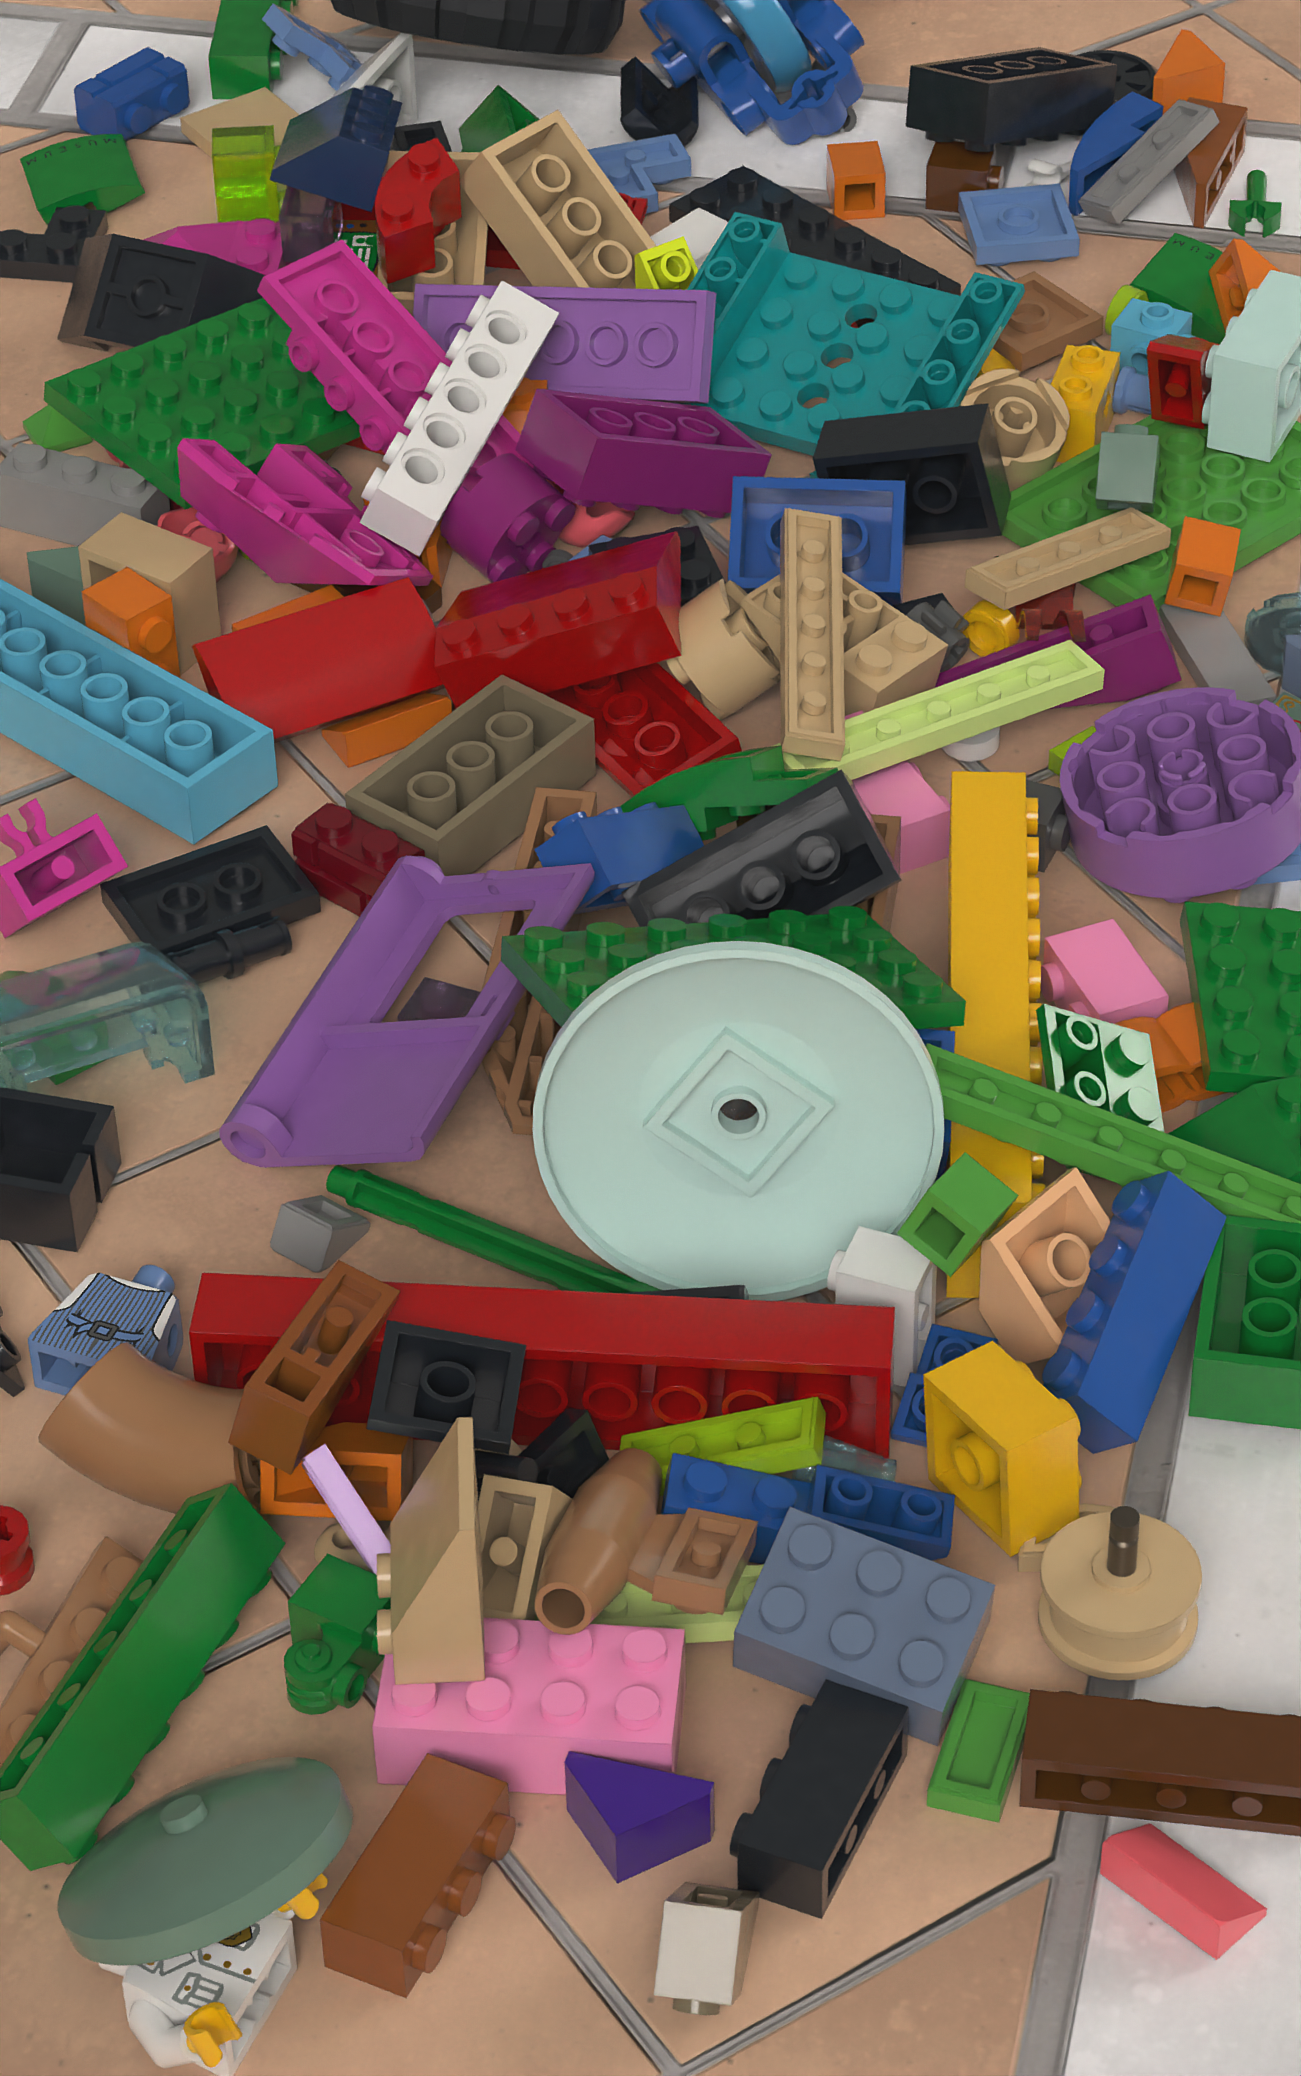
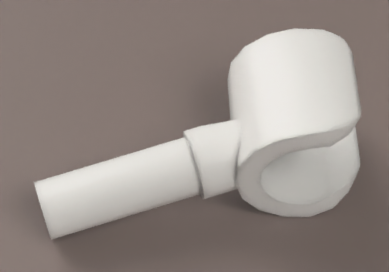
(1048, 173)

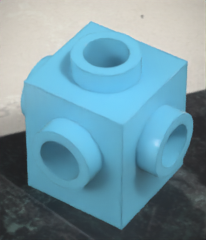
(1142, 323)

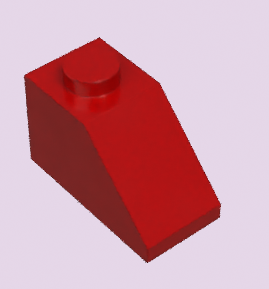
(1178, 379)

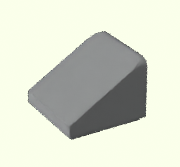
(316, 1232)

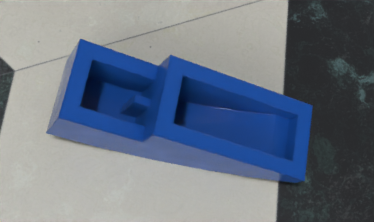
(1108, 141)

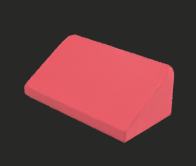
(1179, 1888)

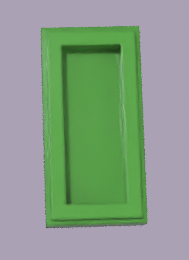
(980, 1751)

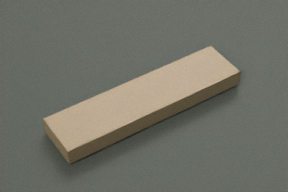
(1067, 558)

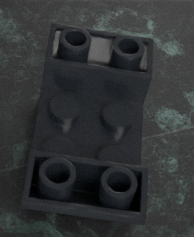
(145, 289)

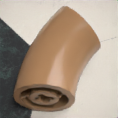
(151, 1433)

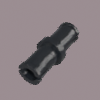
(232, 952)

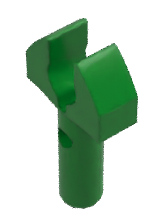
(1255, 207)

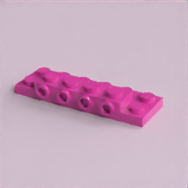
(363, 347)

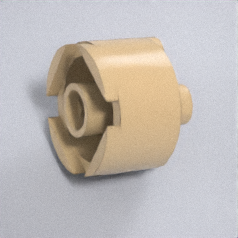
(1027, 421)
(723, 651)

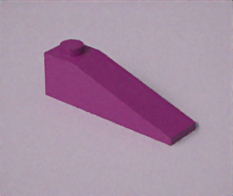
(1122, 640)

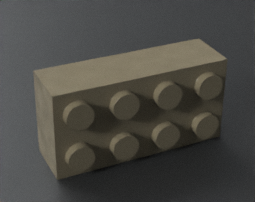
(474, 774)

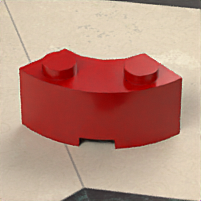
(413, 207)

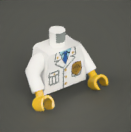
(218, 1997)

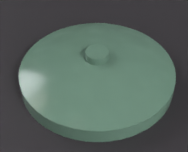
(205, 1861)

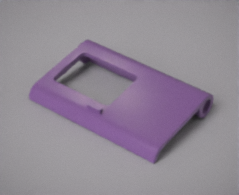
(375, 1090)

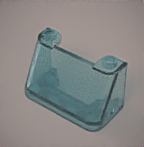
(103, 1010)

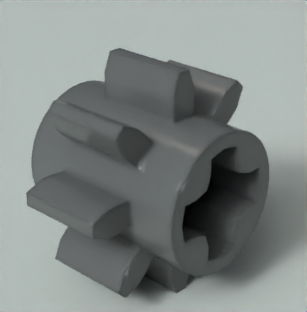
(946, 625)

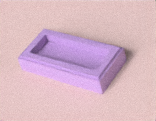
(346, 1505)

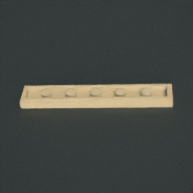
(811, 635)

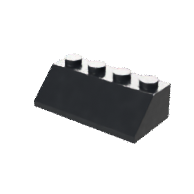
(795, 857)

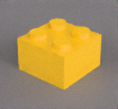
(1002, 1447)

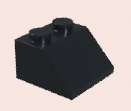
(443, 1375)

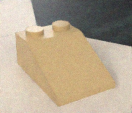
(436, 1572)

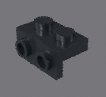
(654, 109)

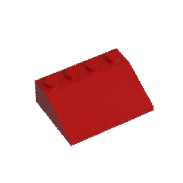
(565, 621)

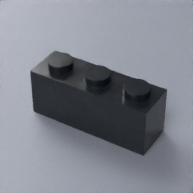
(820, 1798)

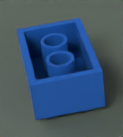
(870, 518)

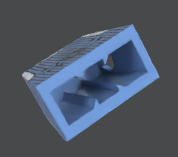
(99, 1318)

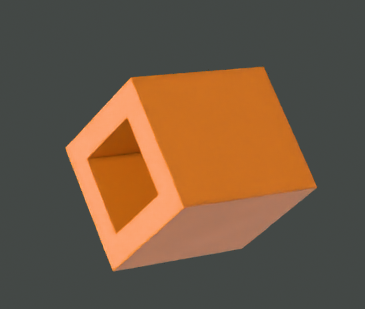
(856, 180)
(1202, 566)

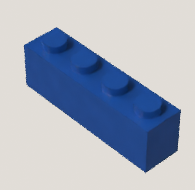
(1133, 1308)

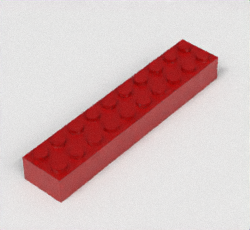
(618, 1355)

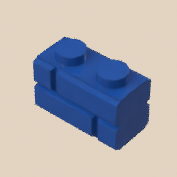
(132, 95)

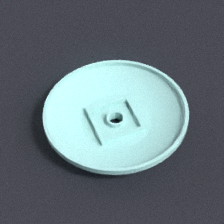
(704, 1200)

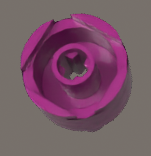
(506, 519)

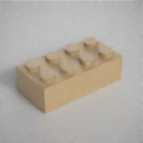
(556, 208)

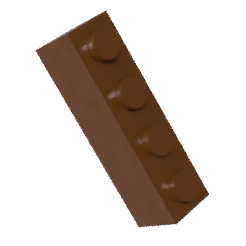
(1162, 1762)

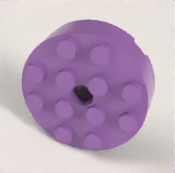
(1185, 793)

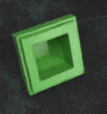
(54, 430)

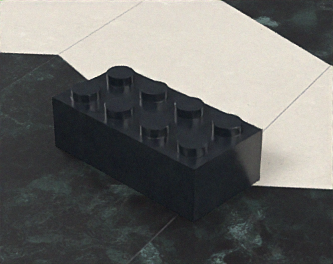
(1008, 97)

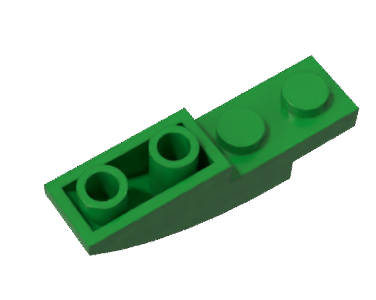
(729, 787)

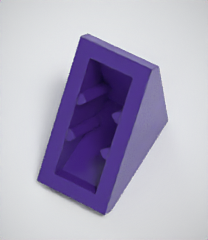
(637, 1813)

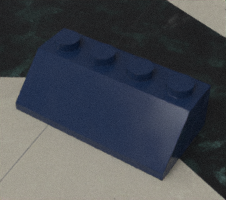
(340, 146)

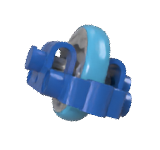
(758, 48)

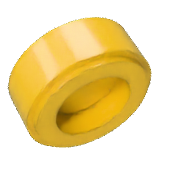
(990, 628)

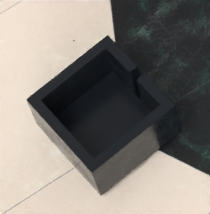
(53, 1167)

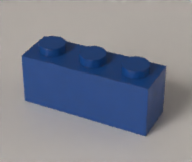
(620, 848)

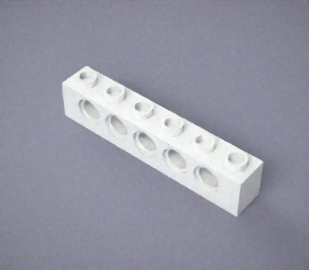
(458, 417)

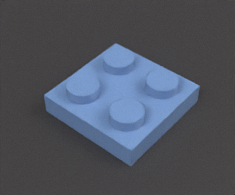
(1018, 224)

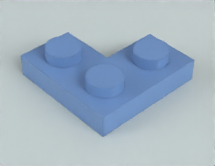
(324, 51)
(641, 163)

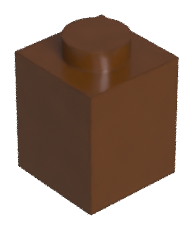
(958, 170)

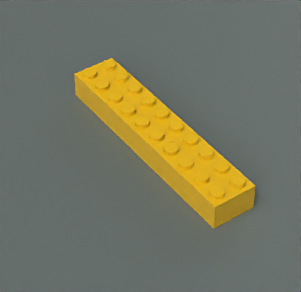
(994, 965)

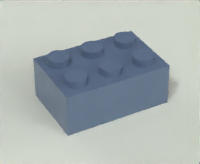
(863, 1619)

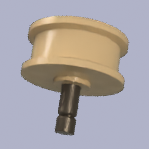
(1119, 1595)

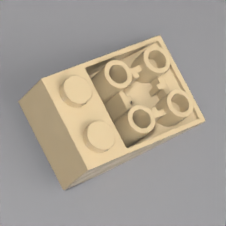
(883, 649)

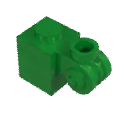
(332, 1637)

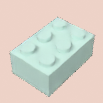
(1257, 372)

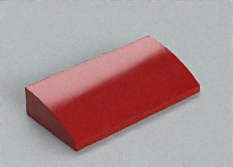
(326, 661)
(647, 726)

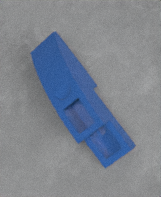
(879, 1508)

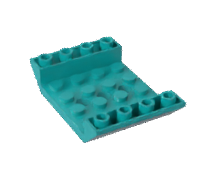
(793, 314)

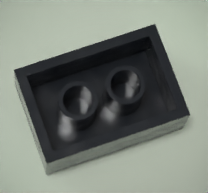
(942, 455)

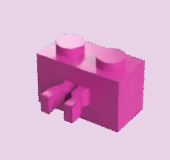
(51, 868)

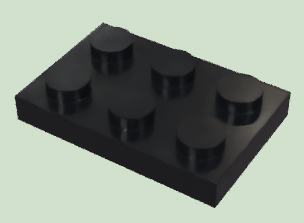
(210, 891)

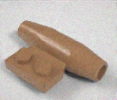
(618, 1537)

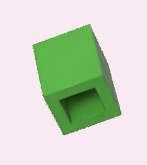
(957, 1214)

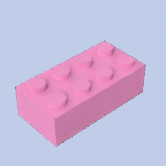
(543, 1694)

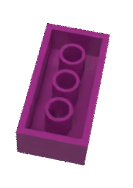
(638, 452)

